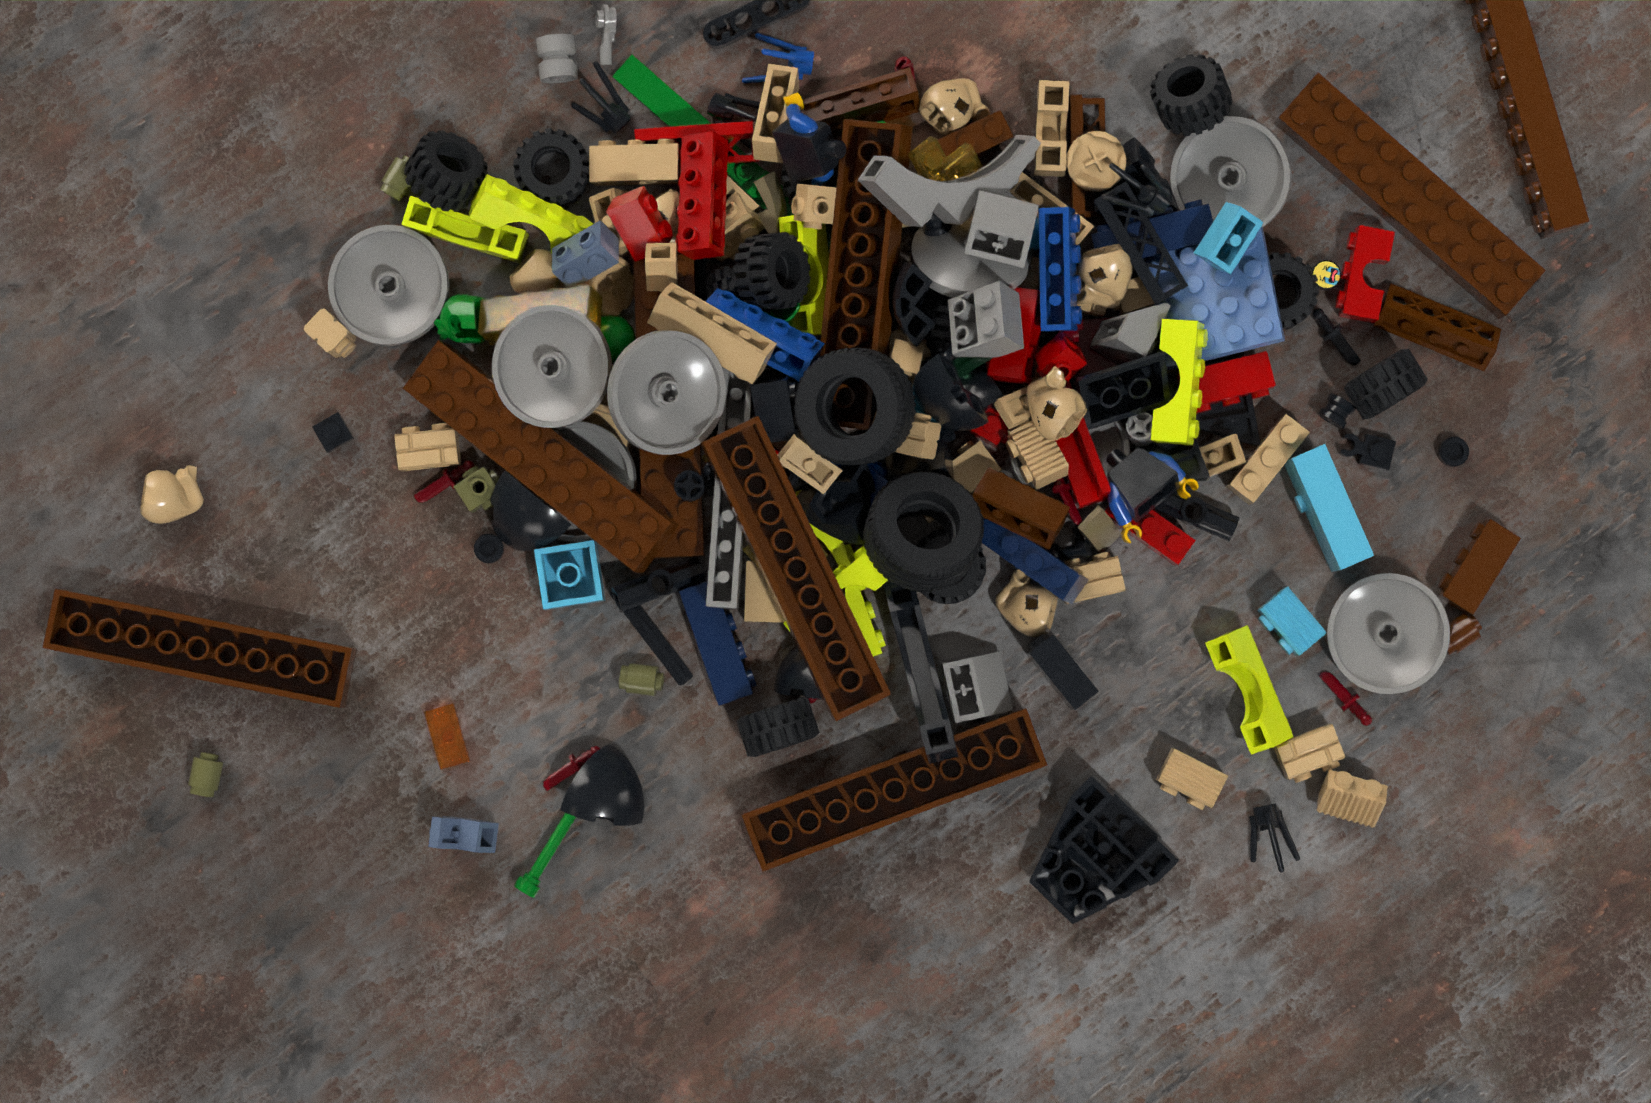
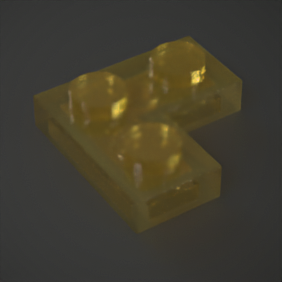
(934, 165)

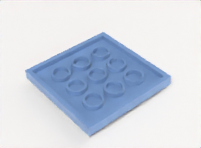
(1235, 307)

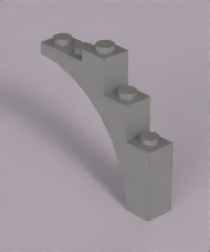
(917, 198)

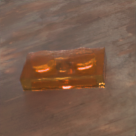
(447, 736)

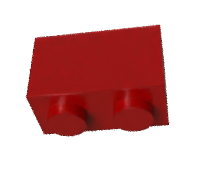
(638, 221)

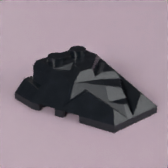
(1099, 853)

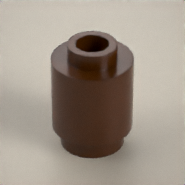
(1463, 632)

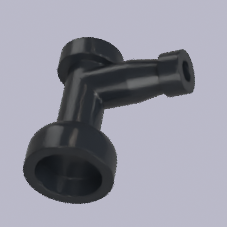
(1079, 546)

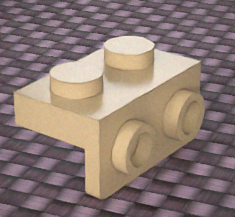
(739, 225)

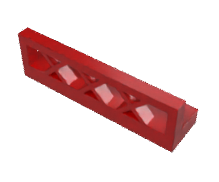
(731, 131)
(1085, 471)

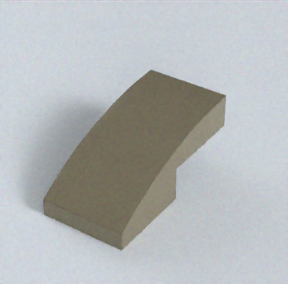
(773, 197)
(1099, 530)

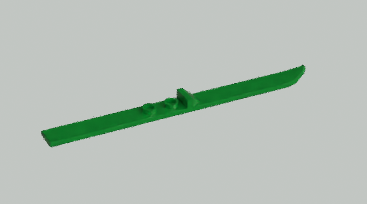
(677, 112)

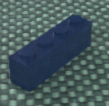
(1174, 229)
(1034, 561)
(717, 646)

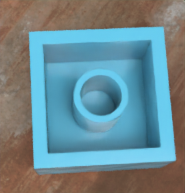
(569, 575)

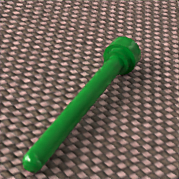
(530, 881)

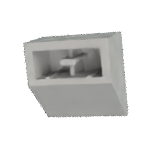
(1001, 229)
(986, 322)
(1130, 334)
(977, 687)

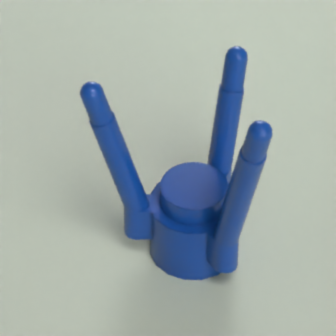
(798, 57)

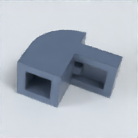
(463, 834)

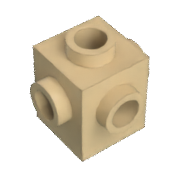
(814, 205)

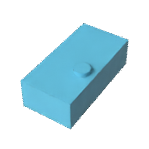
(1328, 508)

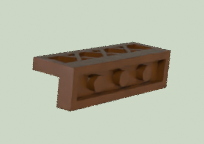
(863, 98)
(1076, 124)
(1437, 331)

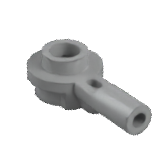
(606, 20)

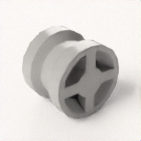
(1139, 424)

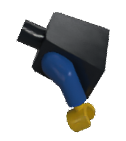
(807, 145)
(1141, 484)

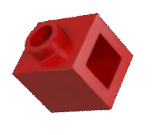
(1062, 354)
(993, 431)

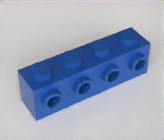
(1058, 269)
(794, 348)

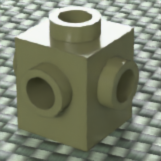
(468, 488)

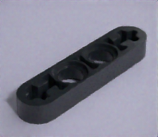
(759, 21)

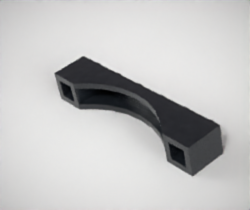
(921, 673)

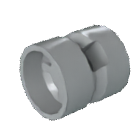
(557, 58)

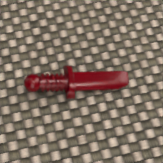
(444, 482)
(1063, 489)
(1346, 698)
(568, 769)

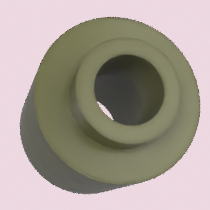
(394, 179)
(641, 679)
(205, 774)

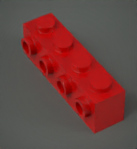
(702, 195)

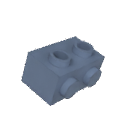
(585, 254)

